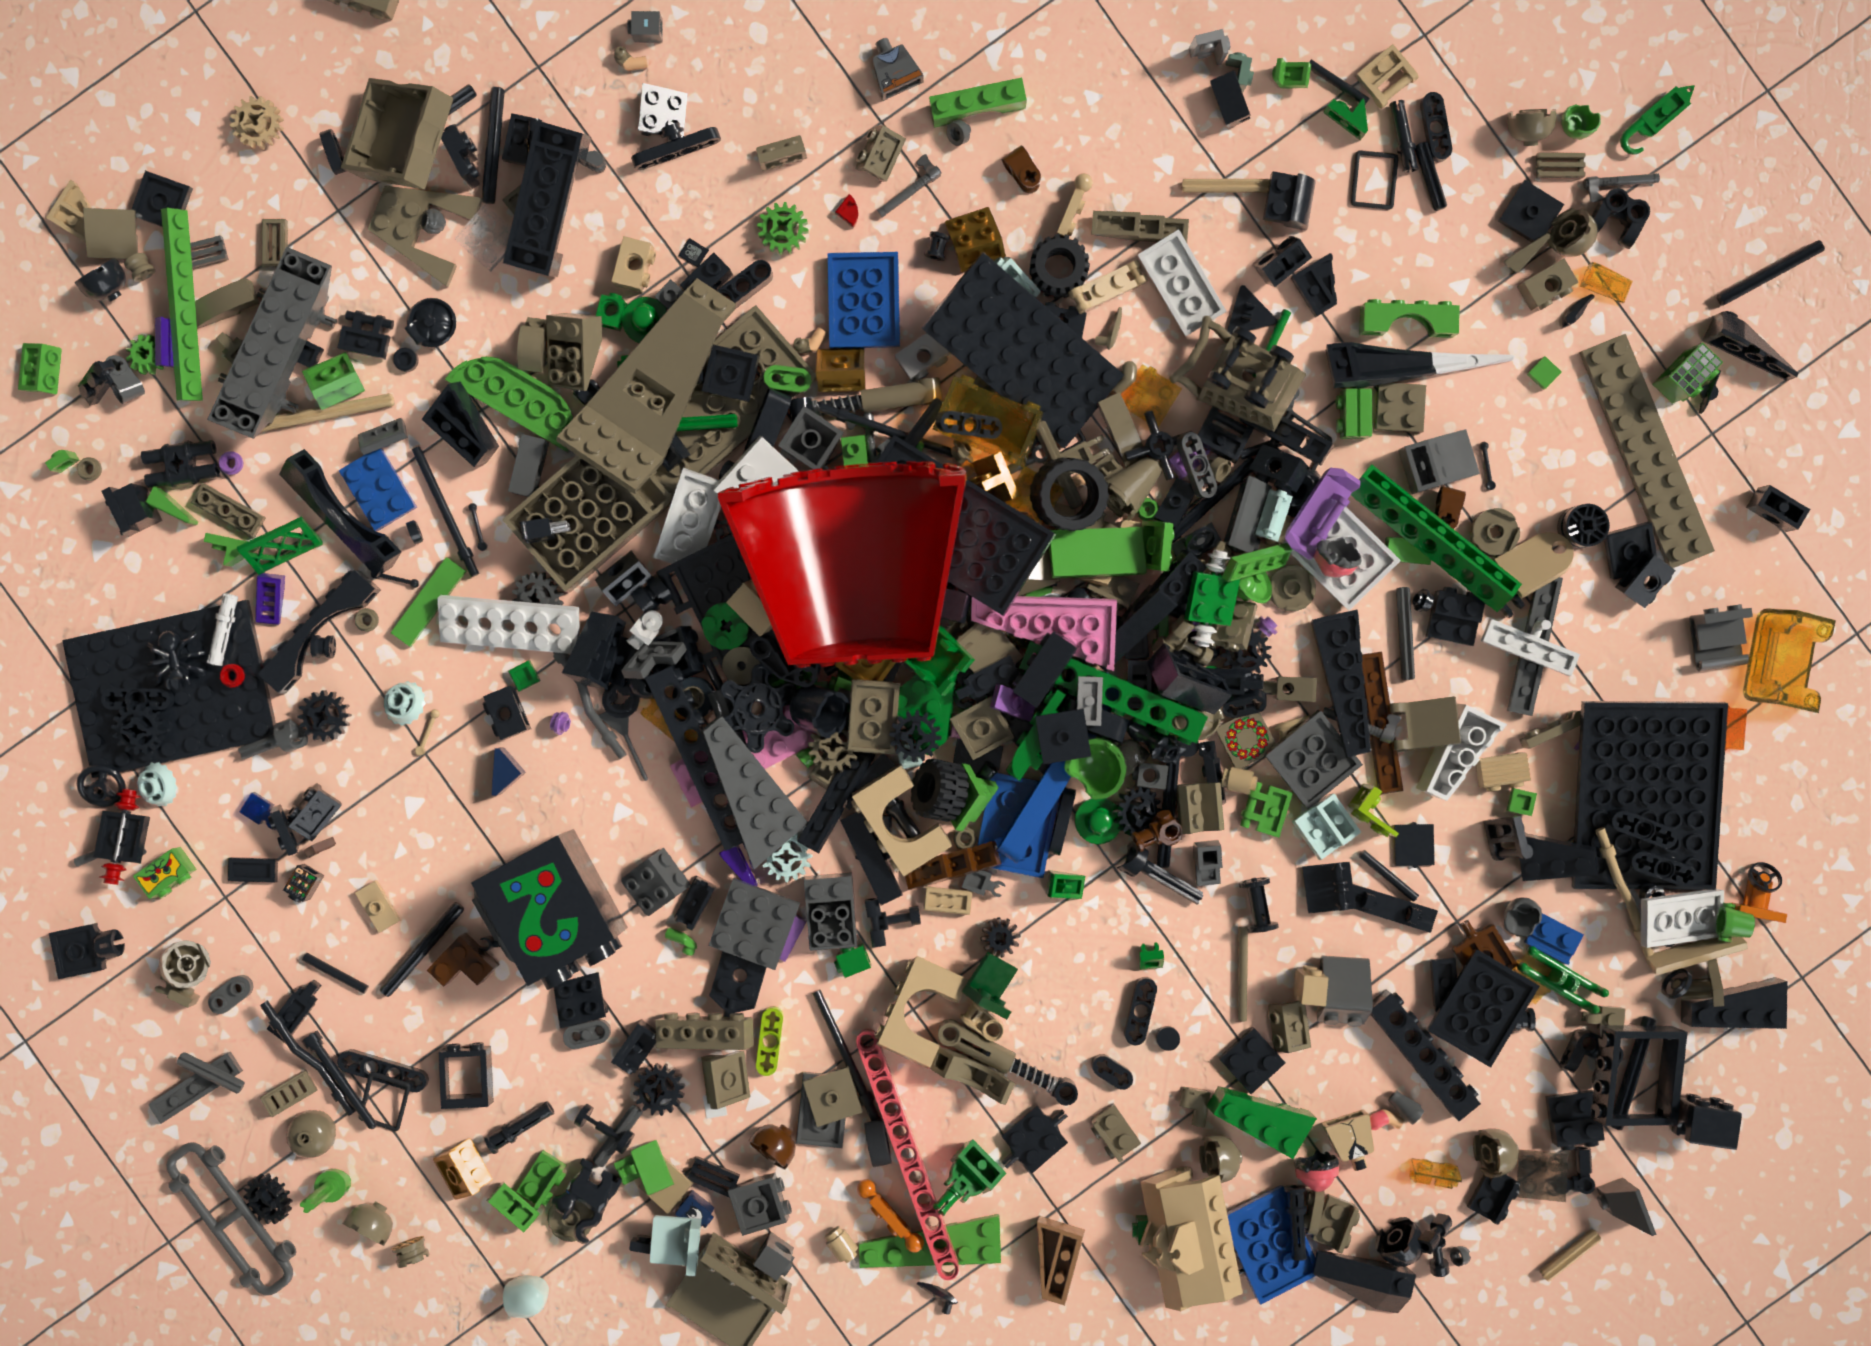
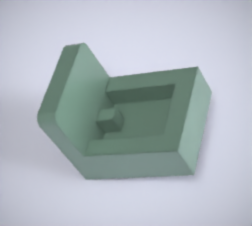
(1241, 61)

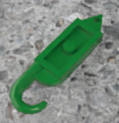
(1657, 116)

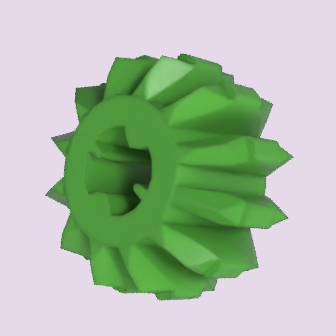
(138, 355)

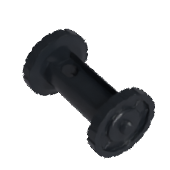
(1258, 905)

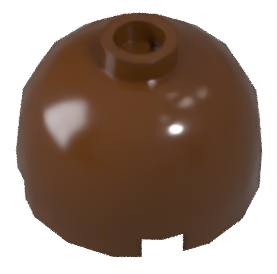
(775, 1144)

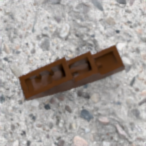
(954, 865)

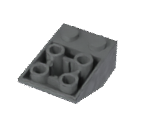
(1438, 461)
(830, 911)

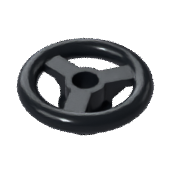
(92, 793)

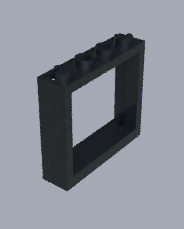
(1669, 1079)

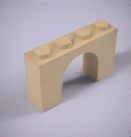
(905, 853)
(896, 1034)

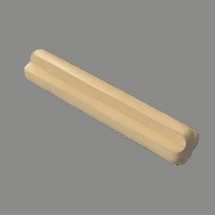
(1570, 1255)

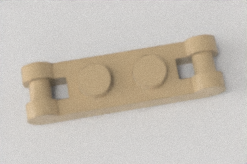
(1108, 287)

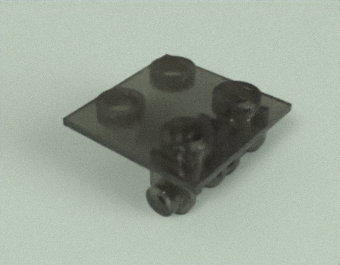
(1542, 1175)

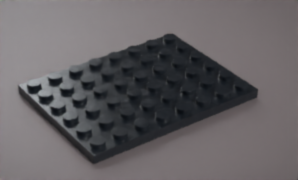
(203, 715)
(1660, 765)

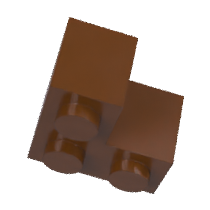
(465, 957)

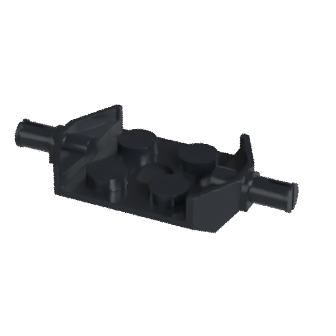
(736, 995)

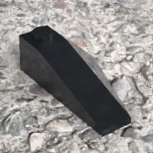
(1368, 1280)

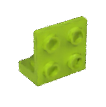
(1368, 798)

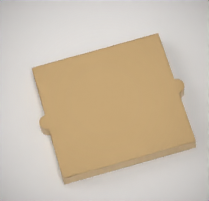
(670, 1196)

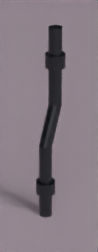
(277, 1022)

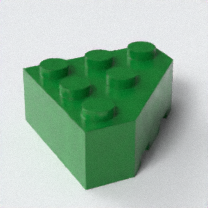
(922, 696)

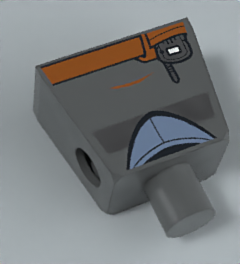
(895, 69)

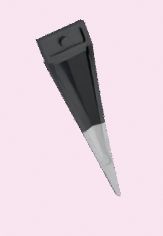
(1371, 365)

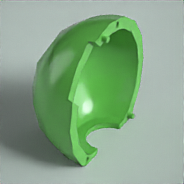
(1100, 773)

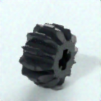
(991, 937)

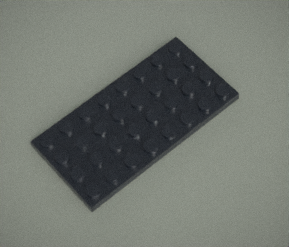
(1022, 348)
(993, 541)

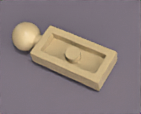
(1082, 183)

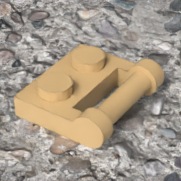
(1381, 70)

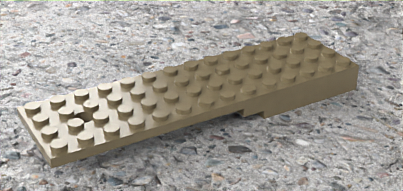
(606, 514)

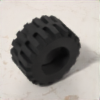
(1067, 248)
(939, 790)

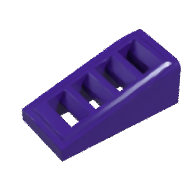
(278, 589)
(737, 862)

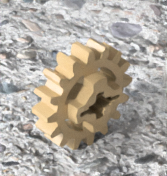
(267, 120)

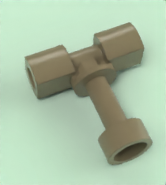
(1179, 640)

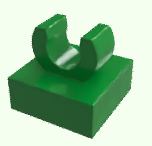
(1151, 959)

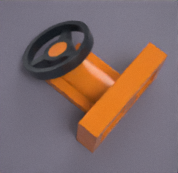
(1759, 892)

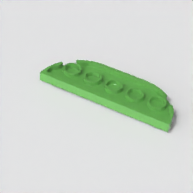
(515, 395)

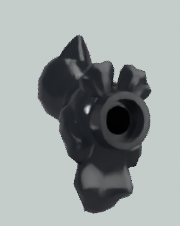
(1160, 746)

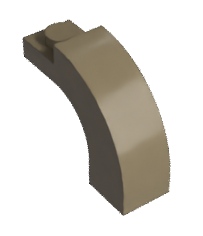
(974, 1073)

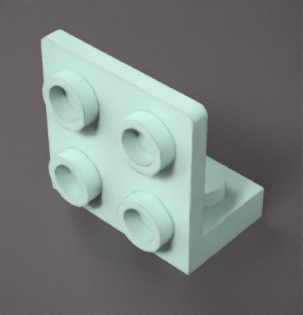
(676, 1242)

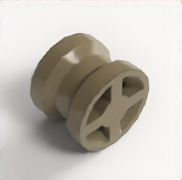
(139, 267)

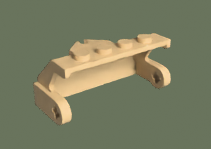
(1189, 1239)

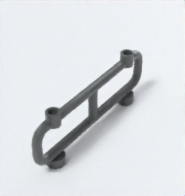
(211, 1159)

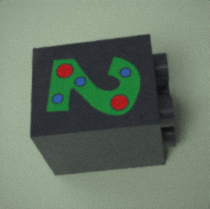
(552, 910)

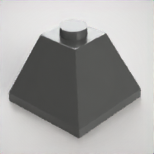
(811, 439)
(1625, 1203)

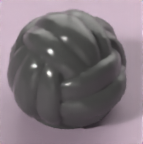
(433, 221)

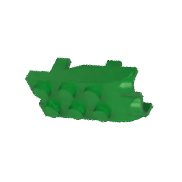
(944, 665)
(1029, 748)

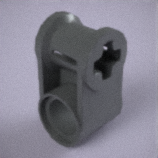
(125, 383)

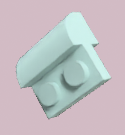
(1326, 826)

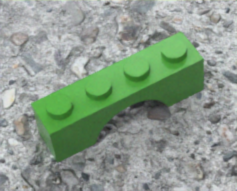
(956, 105)
(1438, 319)

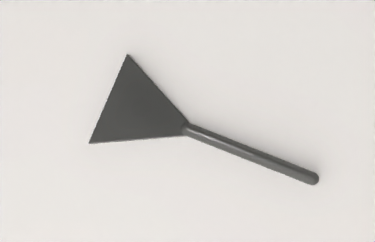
(622, 727)

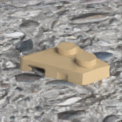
(69, 210)

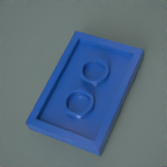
(378, 489)

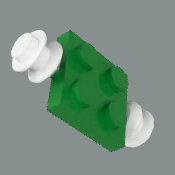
(1211, 599)

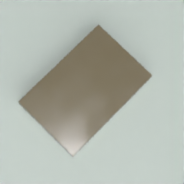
(871, 716)

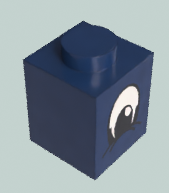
(696, 1207)

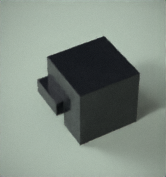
(130, 508)

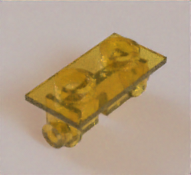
(1445, 1174)

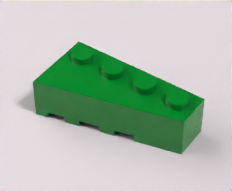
(1265, 1120)

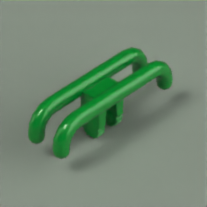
(1562, 980)

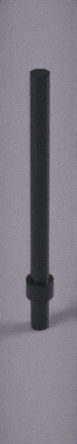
(843, 415)
(464, 552)
(865, 1097)

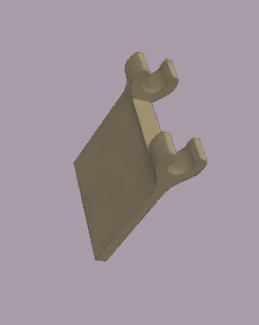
(1428, 723)

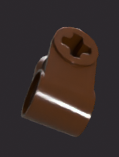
(1020, 166)
(1449, 504)

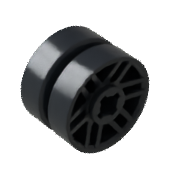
(1584, 525)

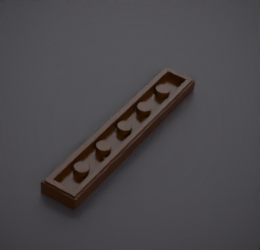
(1378, 708)

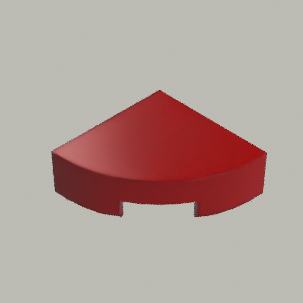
(848, 211)

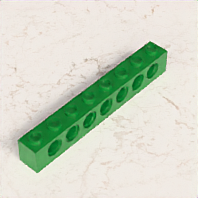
(1435, 539)
(1194, 720)

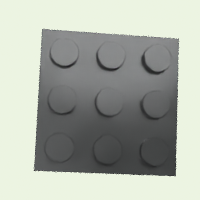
(1312, 759)
(754, 924)

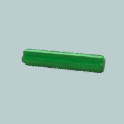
(708, 422)

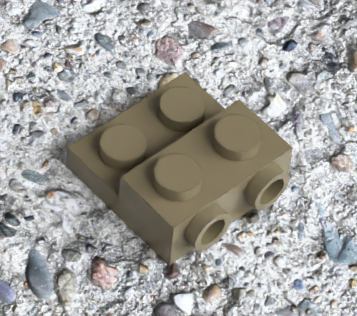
(1238, 634)

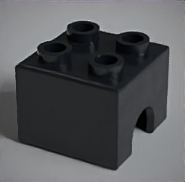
(1708, 1122)

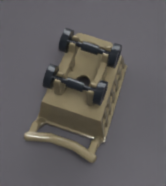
(1255, 401)

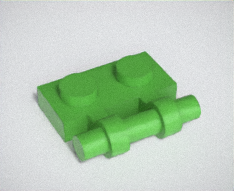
(1272, 812)

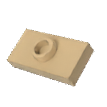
(947, 900)
(378, 906)

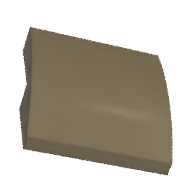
(110, 233)

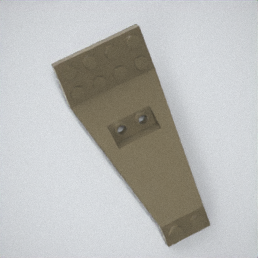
(623, 428)

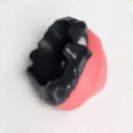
(1317, 1170)

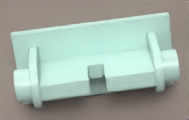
(1273, 515)

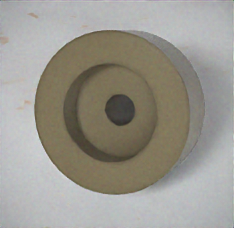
(1221, 468)

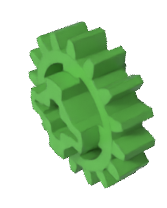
(776, 234)

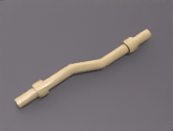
(1608, 852)

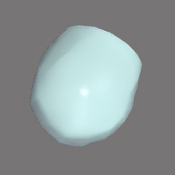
(525, 1296)

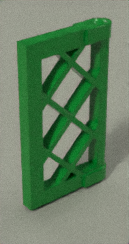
(284, 531)

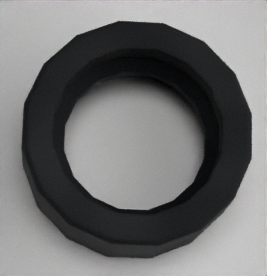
(877, 1143)

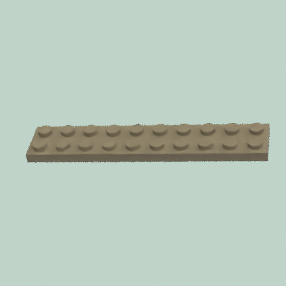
(1646, 451)

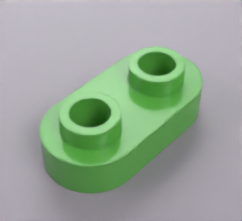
(788, 378)

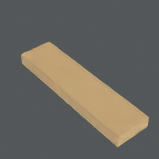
(1693, 954)

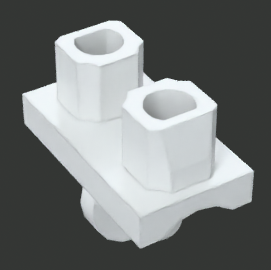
(645, 629)

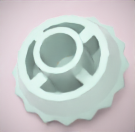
(404, 703)
(157, 784)

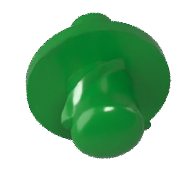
(641, 317)
(1096, 822)

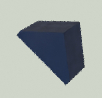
(505, 771)

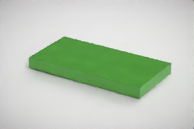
(1097, 552)

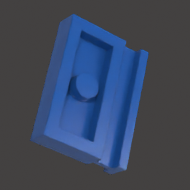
(1555, 939)

